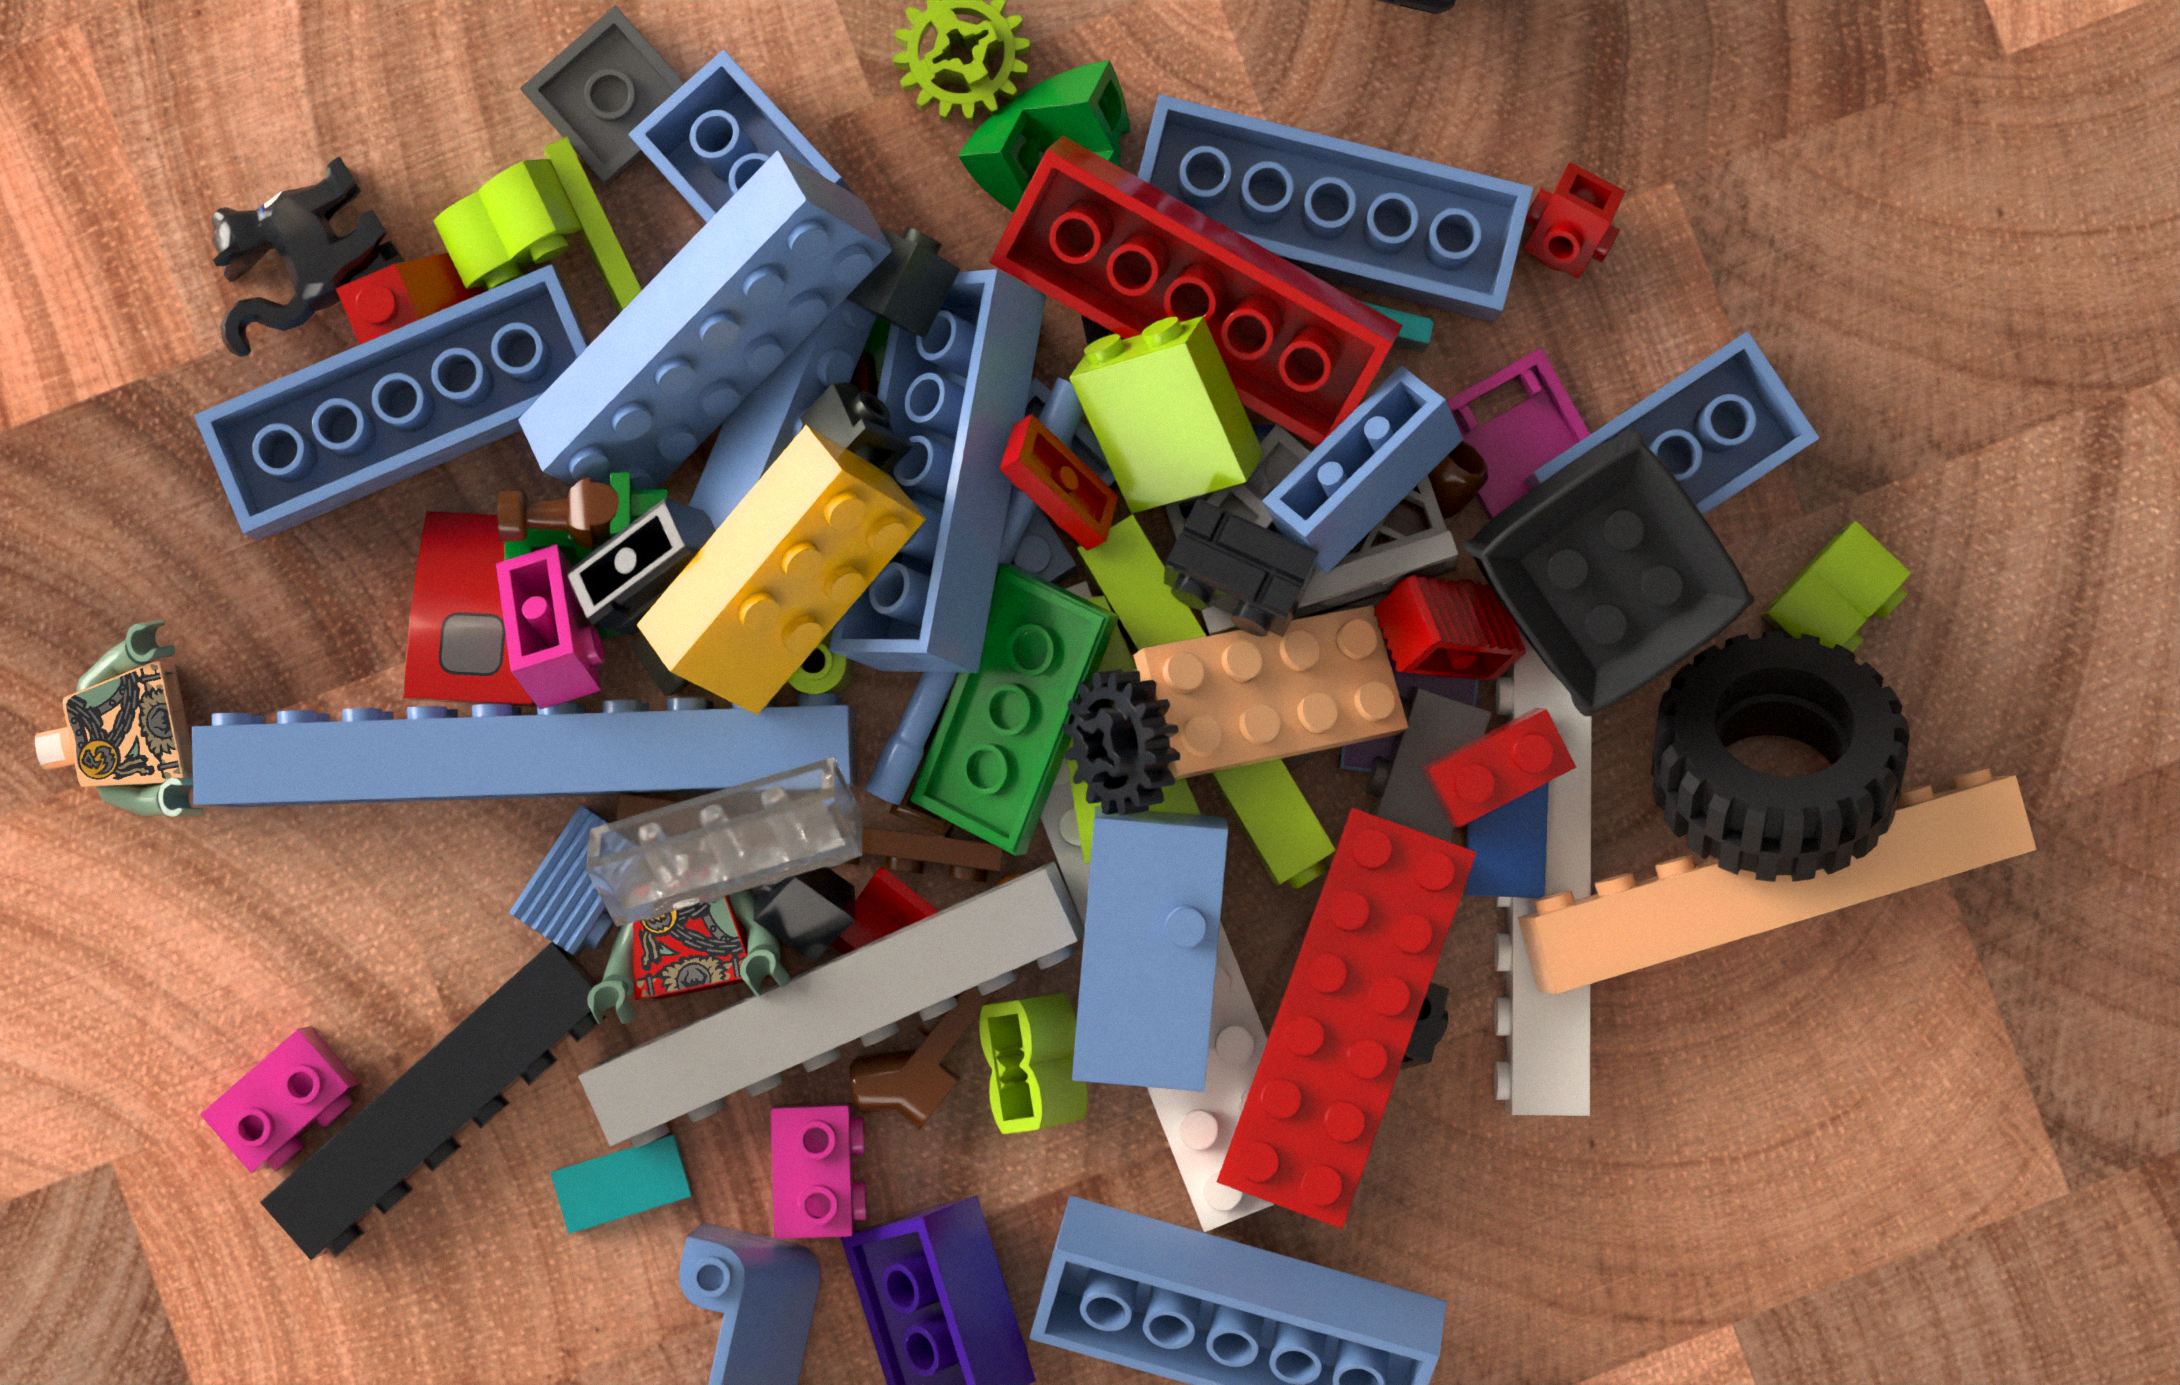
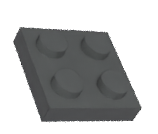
(602, 92)

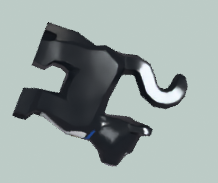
(312, 252)

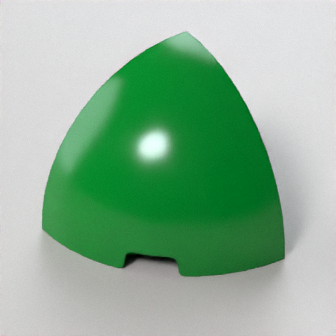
(1075, 104)

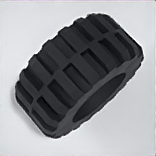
(1767, 819)

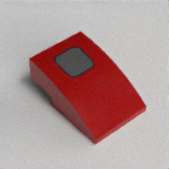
(457, 616)

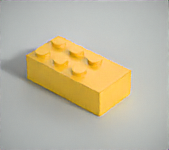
(780, 571)

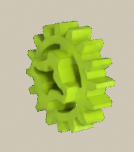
(938, 68)

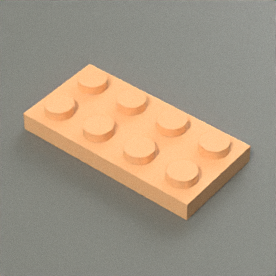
(1273, 695)

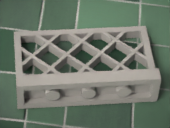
(1359, 574)

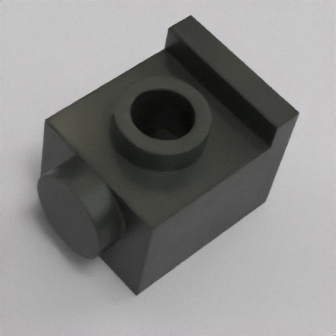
(858, 424)

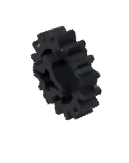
(1121, 742)

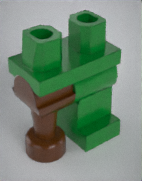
(574, 523)

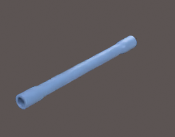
(906, 745)

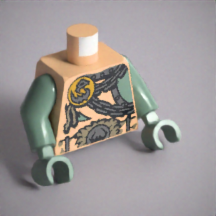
(128, 730)

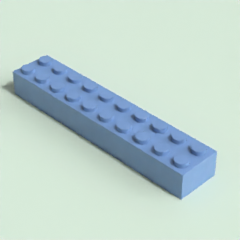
(512, 754)

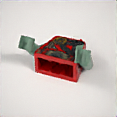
(688, 954)

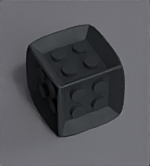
(1610, 572)

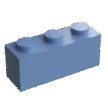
(1364, 468)

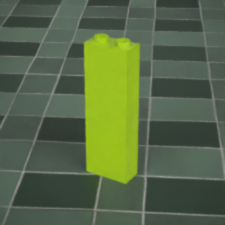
(1257, 795)

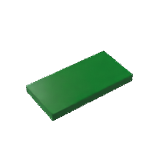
(1006, 722)

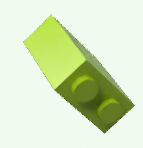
(1166, 413)

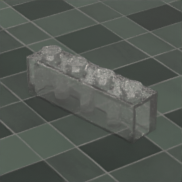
(725, 842)

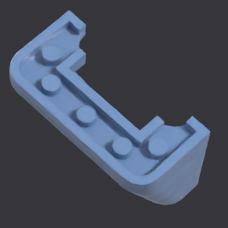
(766, 1301)

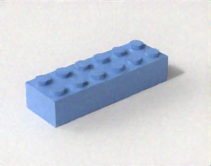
(1344, 206)
(707, 329)
(392, 404)
(957, 407)
(1225, 1309)

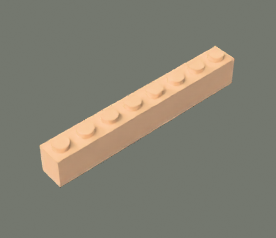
(1706, 906)

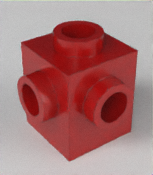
(1573, 221)

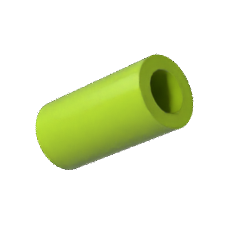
(833, 678)

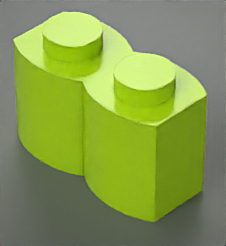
(508, 225)
(1840, 590)
(1032, 1063)

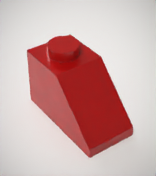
(402, 295)

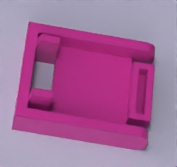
(1524, 435)

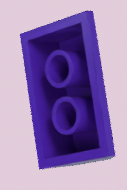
(938, 1299)

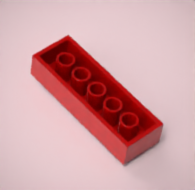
(1143, 256)
(1346, 1018)

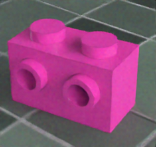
(547, 634)
(282, 1100)
(816, 1170)

